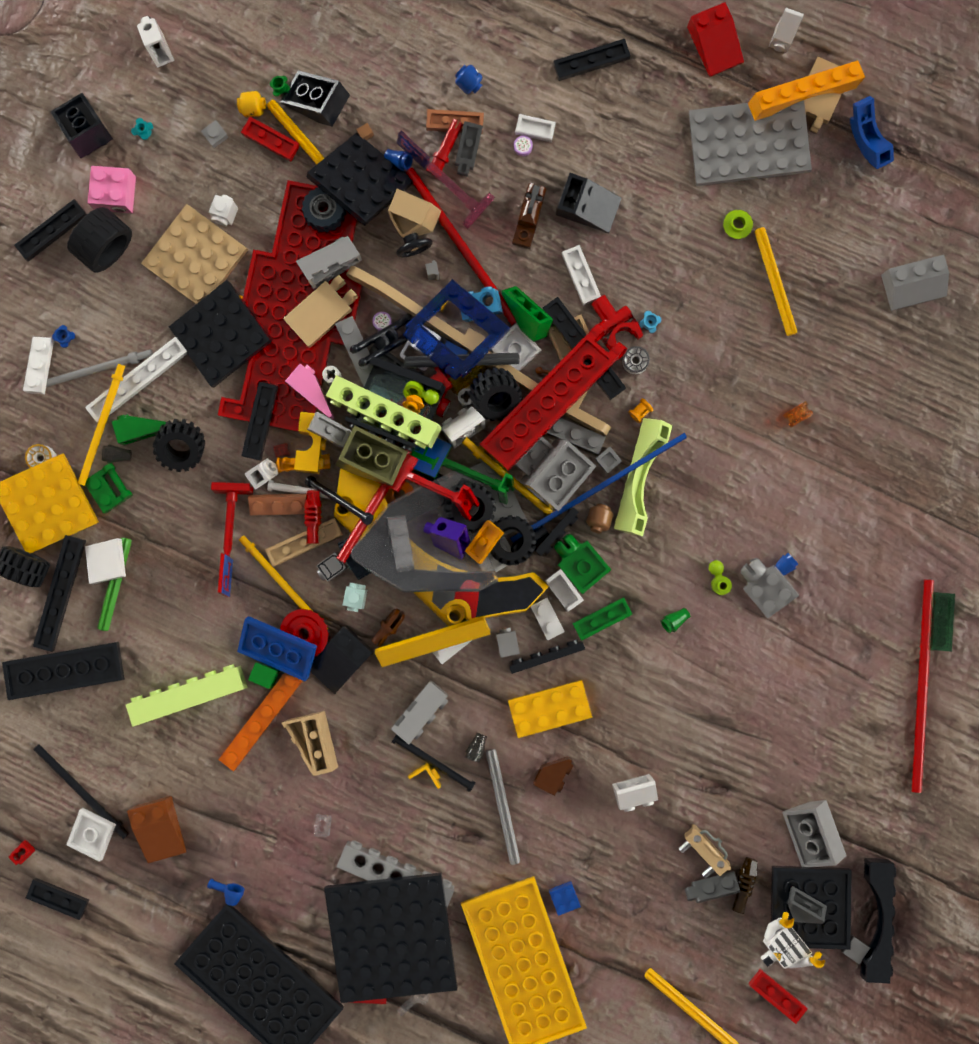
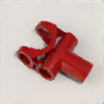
(614, 321)

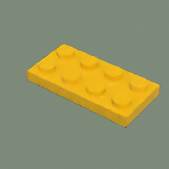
(549, 708)

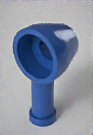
(232, 892)

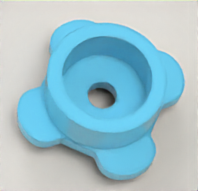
(648, 315)

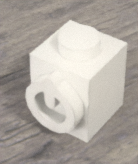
(223, 210)
(262, 473)

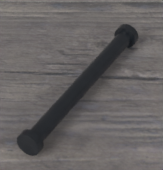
(367, 518)
(435, 763)

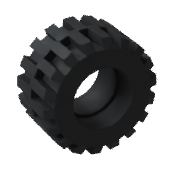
(487, 385)
(179, 459)
(484, 512)
(527, 547)
(22, 566)

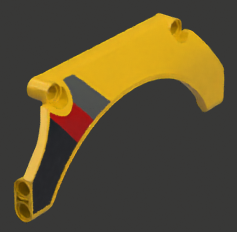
(502, 598)

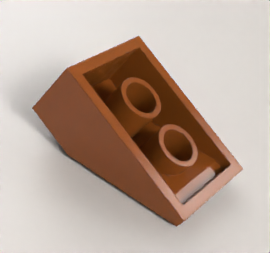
(157, 829)

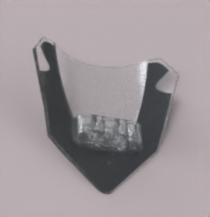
(406, 556)

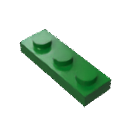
(602, 618)

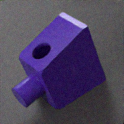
(448, 536)

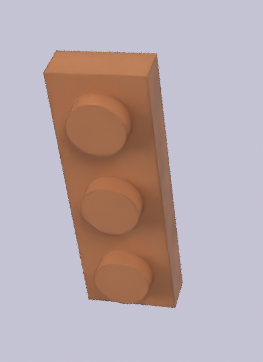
(441, 119)
(277, 504)

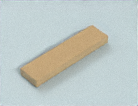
(297, 545)

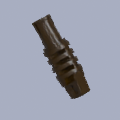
(746, 880)

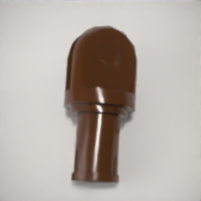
(388, 626)

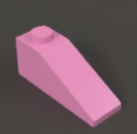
(308, 386)

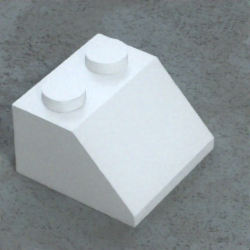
(635, 792)

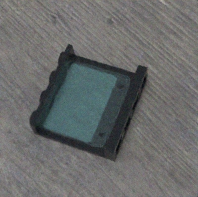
(389, 382)

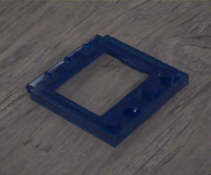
(469, 306)

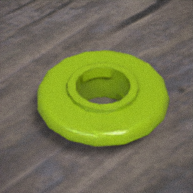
(731, 230)

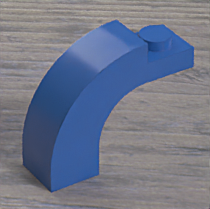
(867, 135)

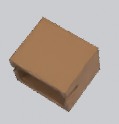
(365, 131)

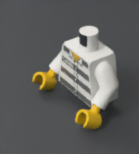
(787, 946)

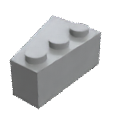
(329, 261)

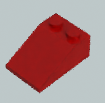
(716, 39)

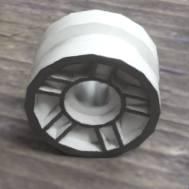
(641, 355)

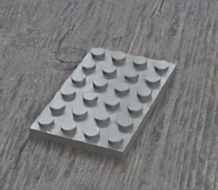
(737, 148)

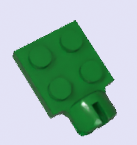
(580, 563)

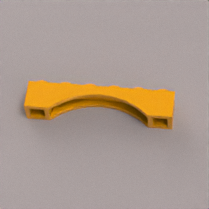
(834, 80)

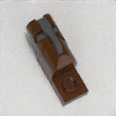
(529, 216)

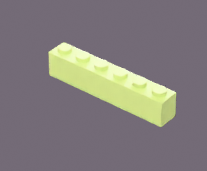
(187, 695)

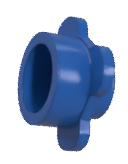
(62, 330)

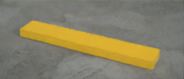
(432, 641)

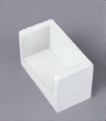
(564, 590)

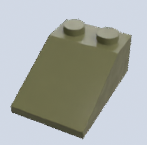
(371, 457)

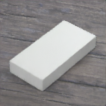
(535, 128)

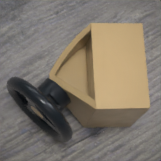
(411, 219)

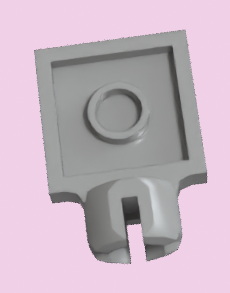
(767, 587)

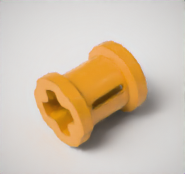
(640, 410)

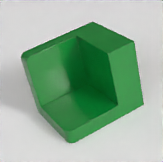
(263, 675)

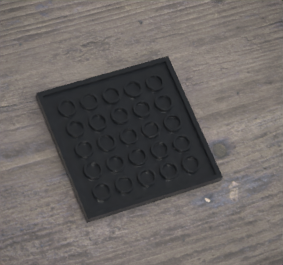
(391, 937)

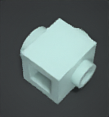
(355, 597)

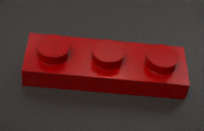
(270, 139)
(778, 996)

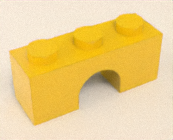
(309, 460)

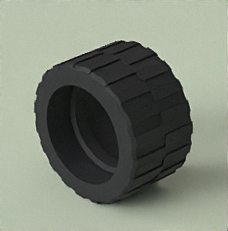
(99, 239)

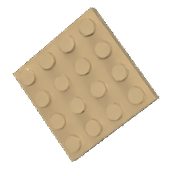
(194, 255)

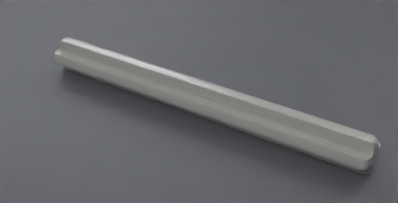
(503, 806)

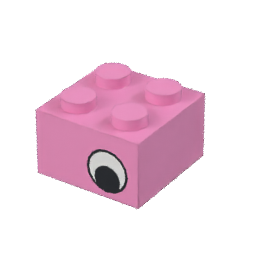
(112, 189)

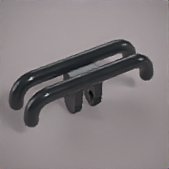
(384, 340)

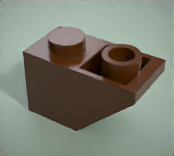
(551, 775)

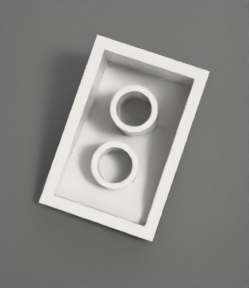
(464, 425)

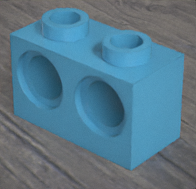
(495, 307)

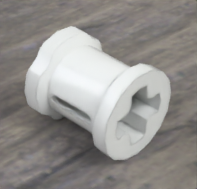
(330, 369)

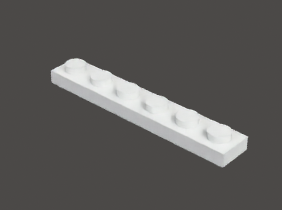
(140, 377)

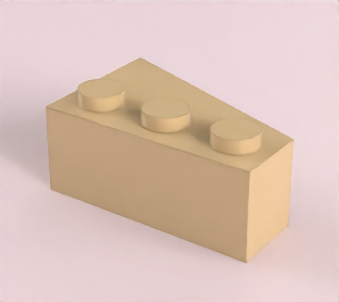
(314, 741)

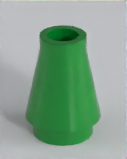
(674, 620)

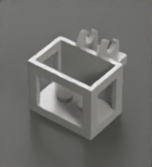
(554, 471)

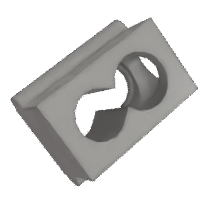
(432, 270)

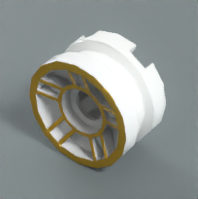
(37, 450)

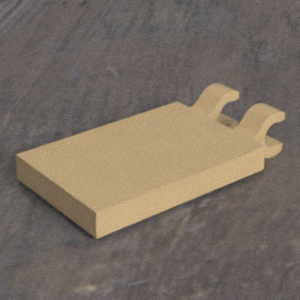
(821, 106)
(320, 311)

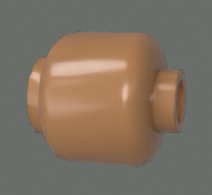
(599, 518)

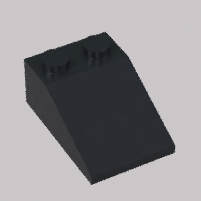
(316, 97)
(81, 125)
(340, 659)

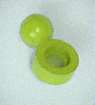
(430, 396)
(716, 568)

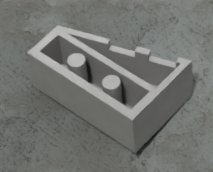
(420, 712)

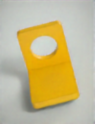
(432, 772)

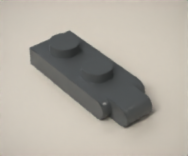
(468, 148)
(713, 888)

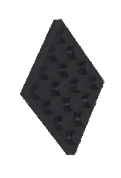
(359, 178)
(220, 333)
(827, 886)

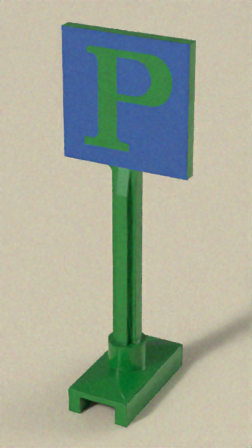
(433, 459)

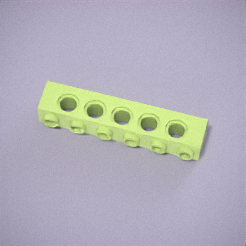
(341, 388)

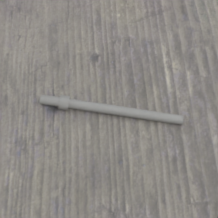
(132, 358)

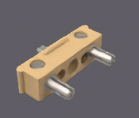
(716, 860)

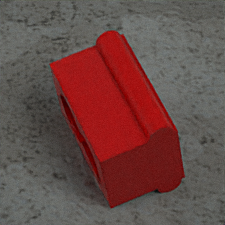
(29, 850)

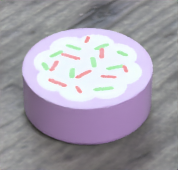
(523, 146)
(381, 320)

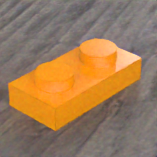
(484, 541)

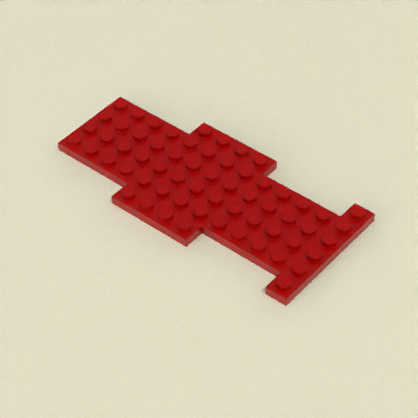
(271, 292)

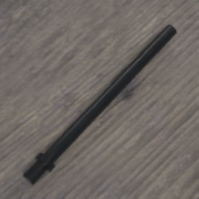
(79, 790)

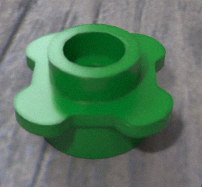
(278, 81)

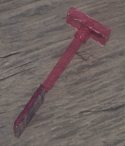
(476, 208)

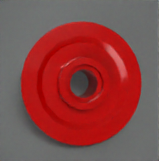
(312, 622)

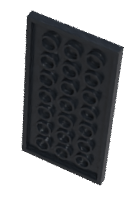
(257, 982)

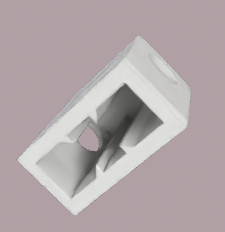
(152, 34)

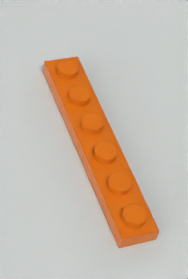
(260, 721)

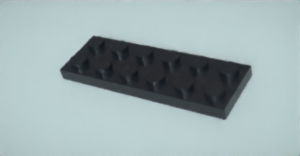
(63, 671)

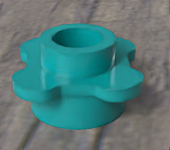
(144, 134)

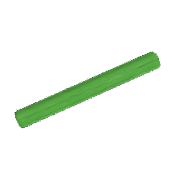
(112, 592)

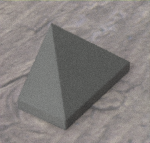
(805, 908)

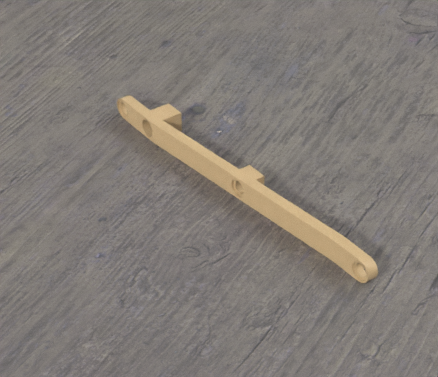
(468, 342)

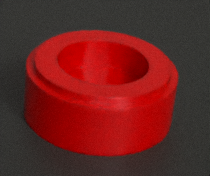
(443, 407)

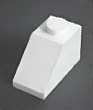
(786, 30)

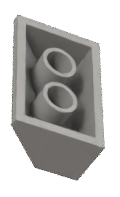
(916, 282)
(814, 834)

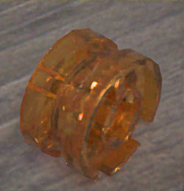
(798, 414)

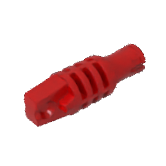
(312, 516)

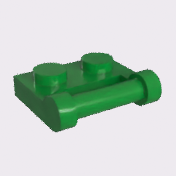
(103, 492)

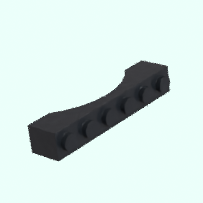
(876, 964)

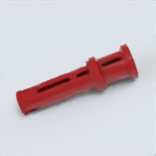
(441, 157)

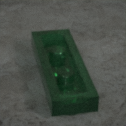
(942, 621)

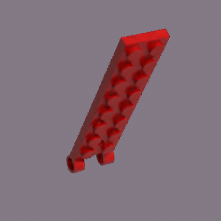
(551, 399)

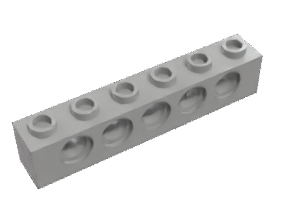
(372, 856)

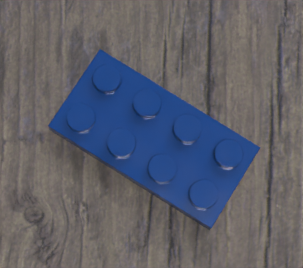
(276, 648)

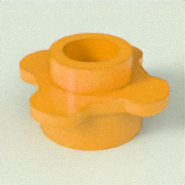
(413, 403)

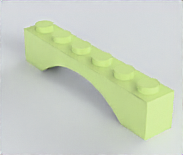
(632, 513)

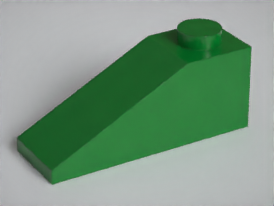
(529, 316)
(134, 429)

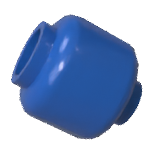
(468, 79)

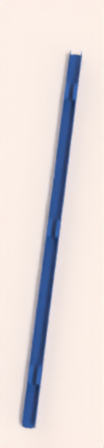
(604, 484)

